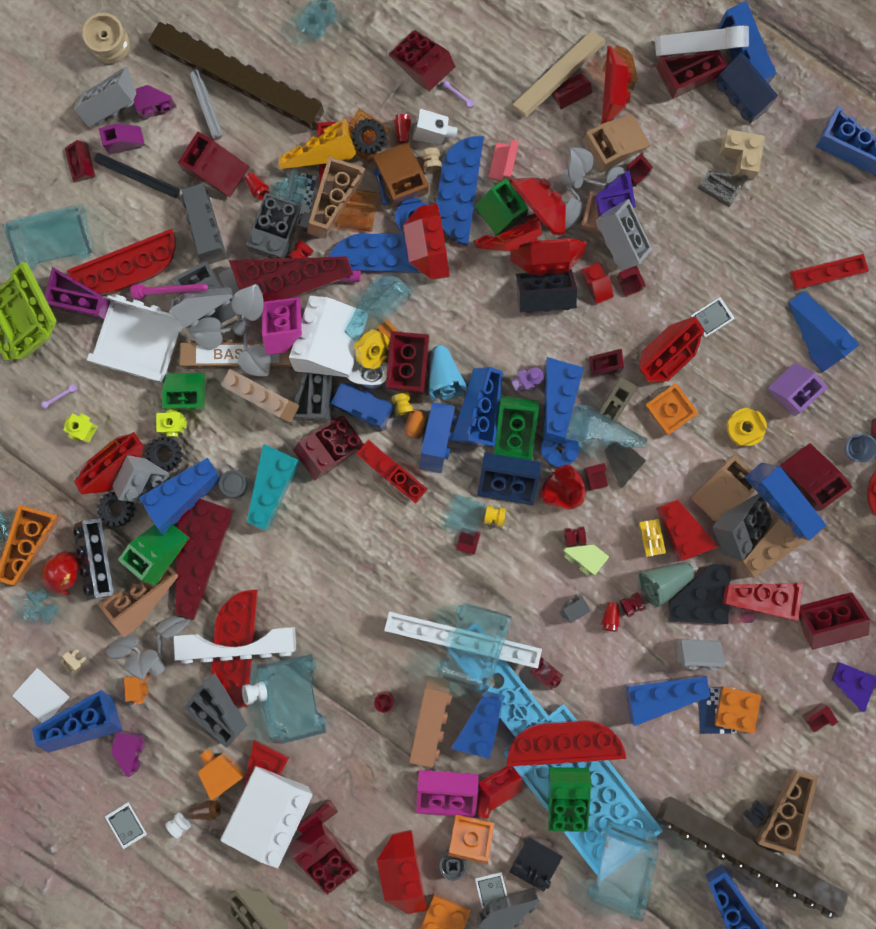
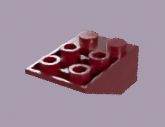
(423, 60)
(213, 164)
(328, 447)
(815, 477)
(322, 857)

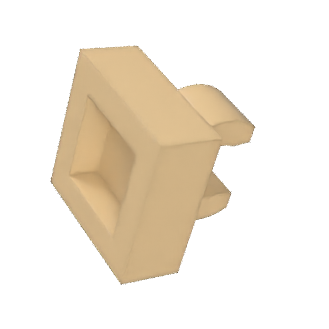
(70, 663)

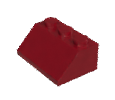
(407, 362)
(833, 621)

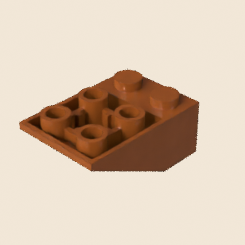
(401, 173)

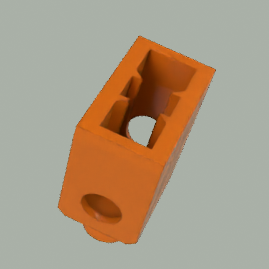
(218, 773)

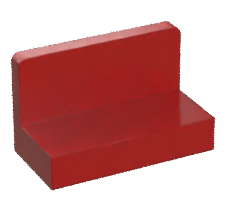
(501, 787)

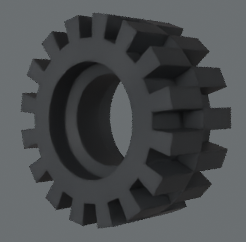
(360, 128)
(160, 443)
(105, 515)

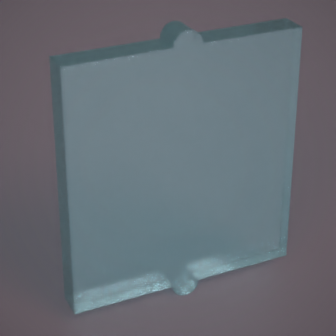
(465, 514)

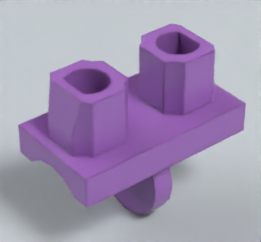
(528, 379)

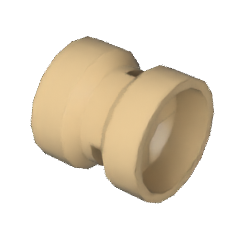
(431, 160)

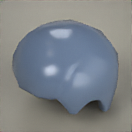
(860, 447)

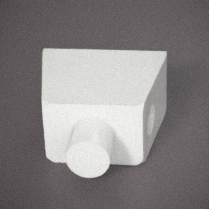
(432, 128)

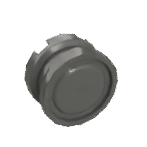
(233, 484)
(452, 867)

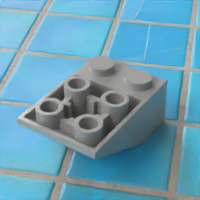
(194, 305)

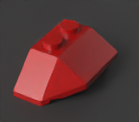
(615, 86)
(543, 201)
(426, 242)
(548, 256)
(671, 350)
(102, 469)
(401, 874)

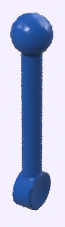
(384, 200)

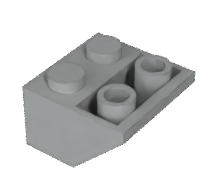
(137, 478)
(700, 653)

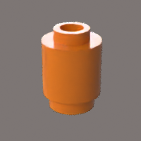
(415, 424)

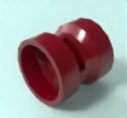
(575, 536)
(632, 604)
(384, 705)

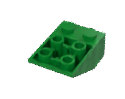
(153, 553)
(569, 799)

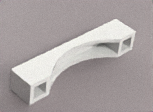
(196, 647)

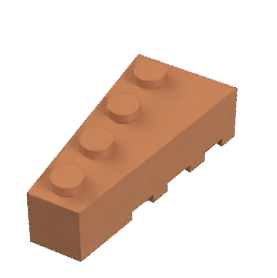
(430, 721)

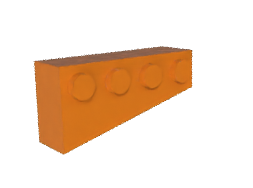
(26, 538)

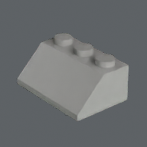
(106, 98)
(624, 235)

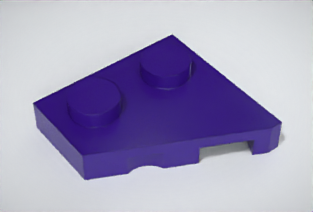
(615, 193)
(854, 684)

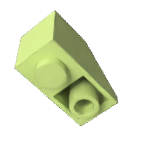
(588, 557)

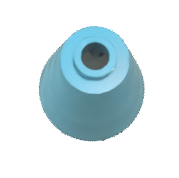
(444, 375)

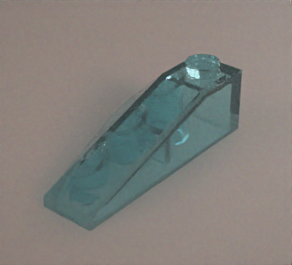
(377, 305)
(591, 425)

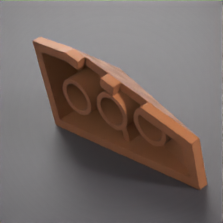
(132, 606)

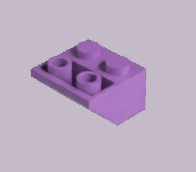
(797, 388)

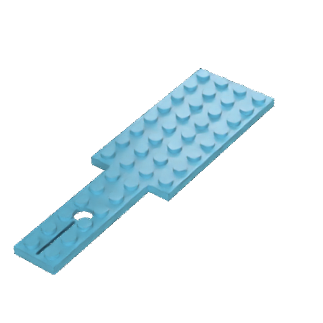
(610, 794)

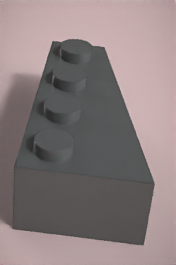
(203, 224)

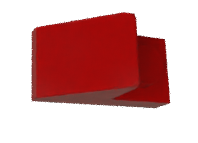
(598, 283)

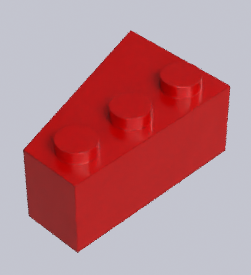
(683, 531)

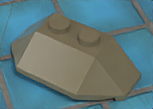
(254, 910)

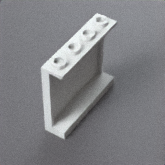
(137, 339)

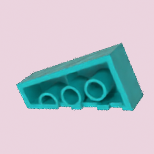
(271, 484)

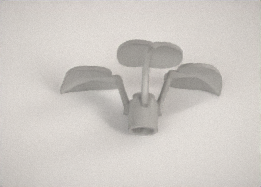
(579, 164)
(250, 305)
(146, 661)

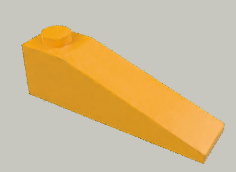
(334, 143)

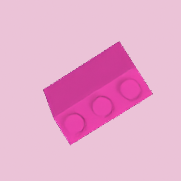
(281, 324)
(447, 793)

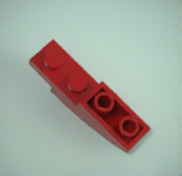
(391, 471)

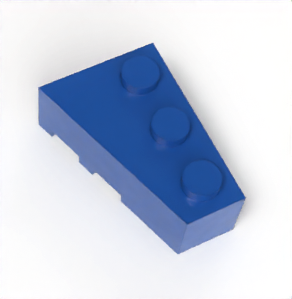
(437, 437)

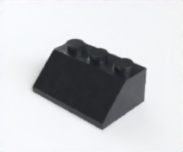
(546, 292)

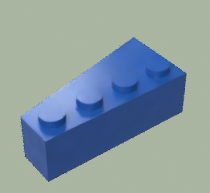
(756, 52)
(849, 141)
(560, 393)
(480, 409)
(179, 494)
(786, 500)
(659, 697)
(79, 723)
(732, 904)

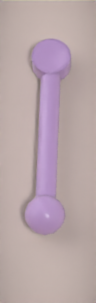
(470, 103)
(72, 388)

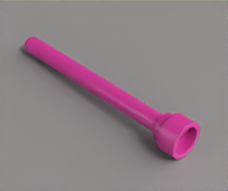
(140, 291)

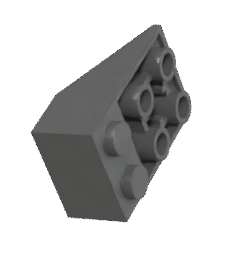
(274, 227)
(204, 274)
(742, 527)
(507, 910)

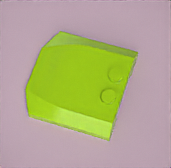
(24, 315)

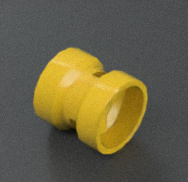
(402, 405)
(494, 515)

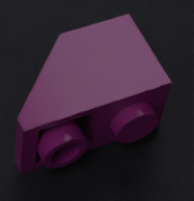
(152, 101)
(121, 137)
(126, 751)

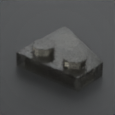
(722, 186)
(623, 462)

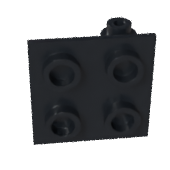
(536, 864)

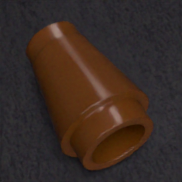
(206, 810)

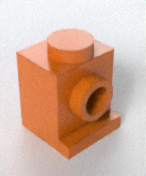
(135, 689)

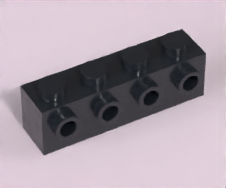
(93, 559)

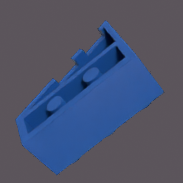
(362, 405)
(481, 728)

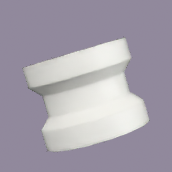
(178, 825)

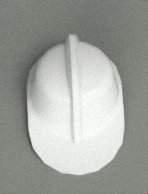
(368, 377)

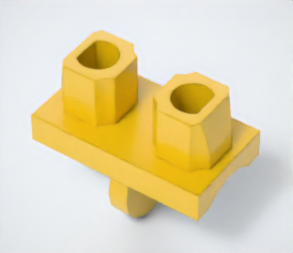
(652, 537)

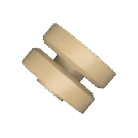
(106, 38)

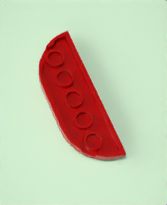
(127, 265)
(233, 629)
(564, 744)

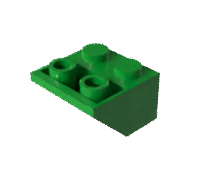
(501, 207)
(184, 392)

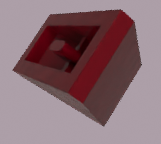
(607, 362)

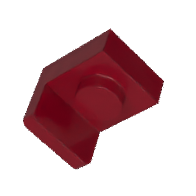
(547, 674)

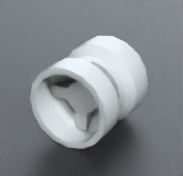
(254, 692)

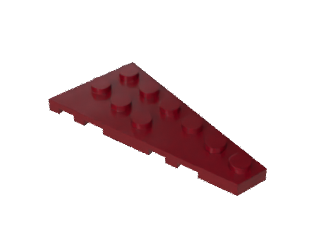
(290, 276)
(206, 528)

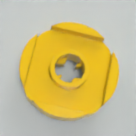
(364, 346)
(751, 417)

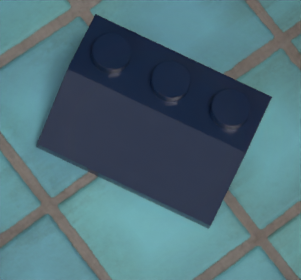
(746, 88)
(509, 478)

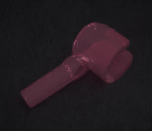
(747, 617)

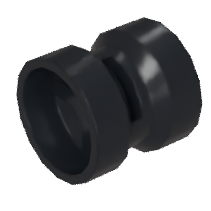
(756, 813)

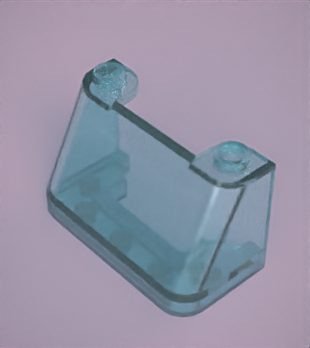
(49, 235)
(474, 647)
(290, 699)
(625, 869)

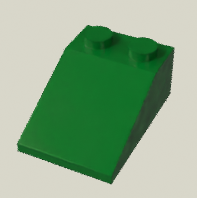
(516, 427)

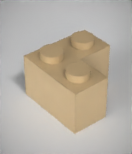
(746, 149)

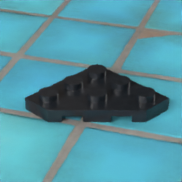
(703, 598)

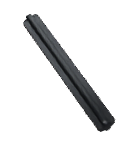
(137, 175)

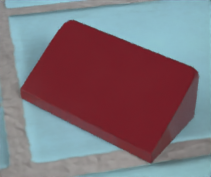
(572, 91)
(79, 161)
(322, 813)

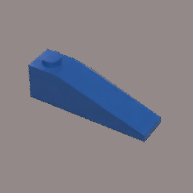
(823, 335)

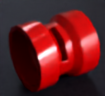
(301, 251)

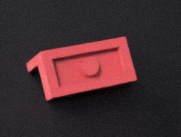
(503, 161)

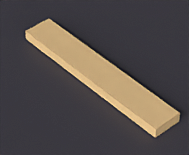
(559, 73)

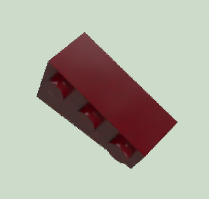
(690, 71)

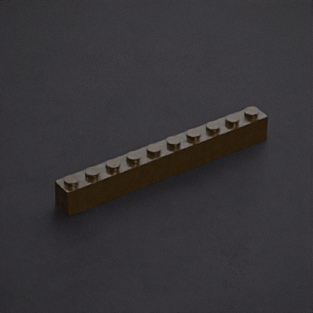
(237, 76)
(752, 857)

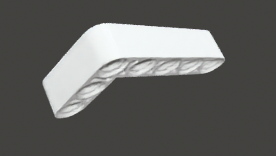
(702, 40)

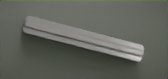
(206, 104)

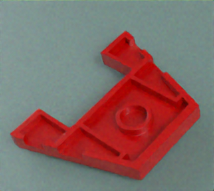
(513, 238)

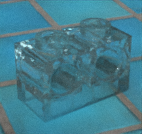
(312, 15)

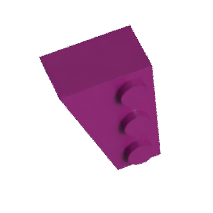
(71, 296)

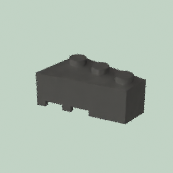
(314, 398)
(216, 711)

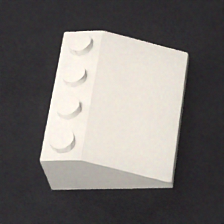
(323, 343)
(267, 816)

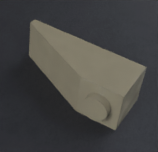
(618, 399)

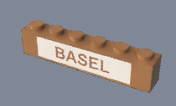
(224, 356)

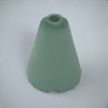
(665, 582)

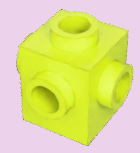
(170, 423)
(80, 427)

